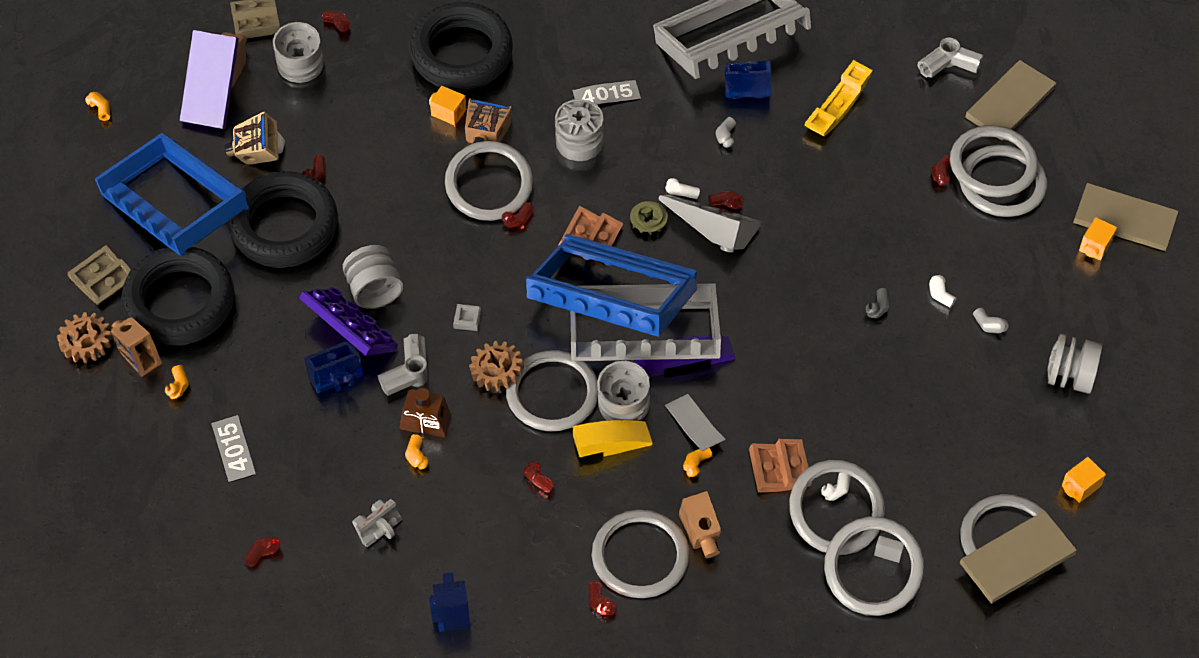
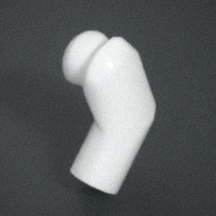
(675, 188)
(834, 492)

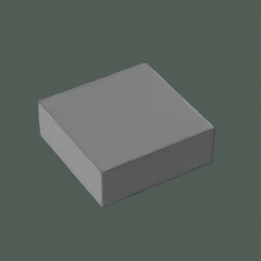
(467, 317)
(889, 549)

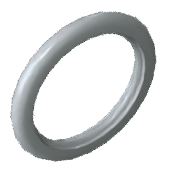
(488, 146)
(988, 190)
(1000, 210)
(560, 424)
(813, 472)
(986, 504)
(634, 591)
(851, 601)

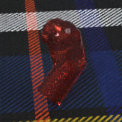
(339, 20)
(318, 168)
(939, 170)
(727, 198)
(512, 220)
(538, 479)
(260, 548)
(599, 602)

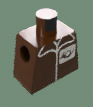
(425, 413)

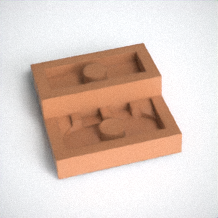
(593, 227)
(778, 464)

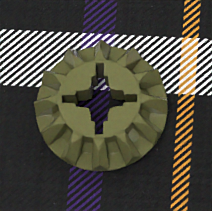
(644, 210)

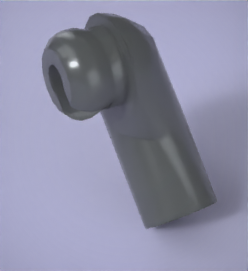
(881, 306)

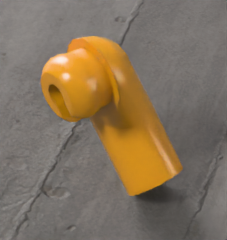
(101, 102)
(180, 385)
(414, 454)
(693, 459)

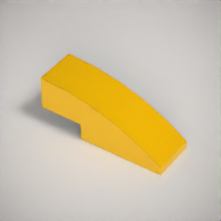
(611, 437)

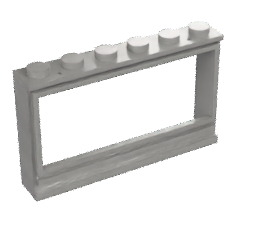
(707, 12)
(653, 297)

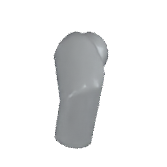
(723, 132)
(990, 324)

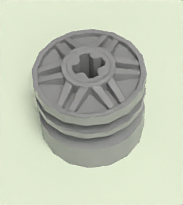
(298, 52)
(579, 129)
(372, 276)
(1074, 363)
(622, 381)

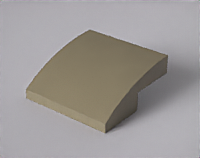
(255, 17)
(100, 275)

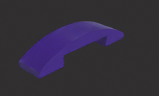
(657, 367)

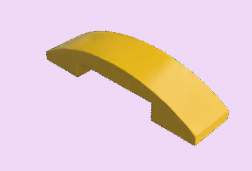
(840, 100)

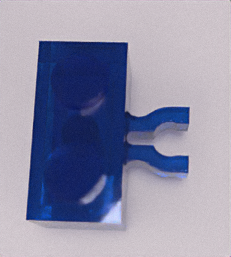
(748, 79)
(333, 367)
(450, 604)

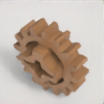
(85, 337)
(488, 374)

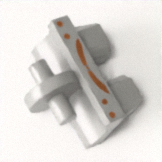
(379, 523)

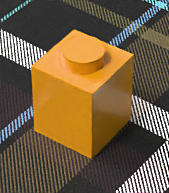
(447, 105)
(1097, 239)
(1083, 480)

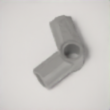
(948, 55)
(403, 375)

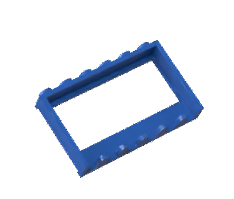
(113, 188)
(605, 307)

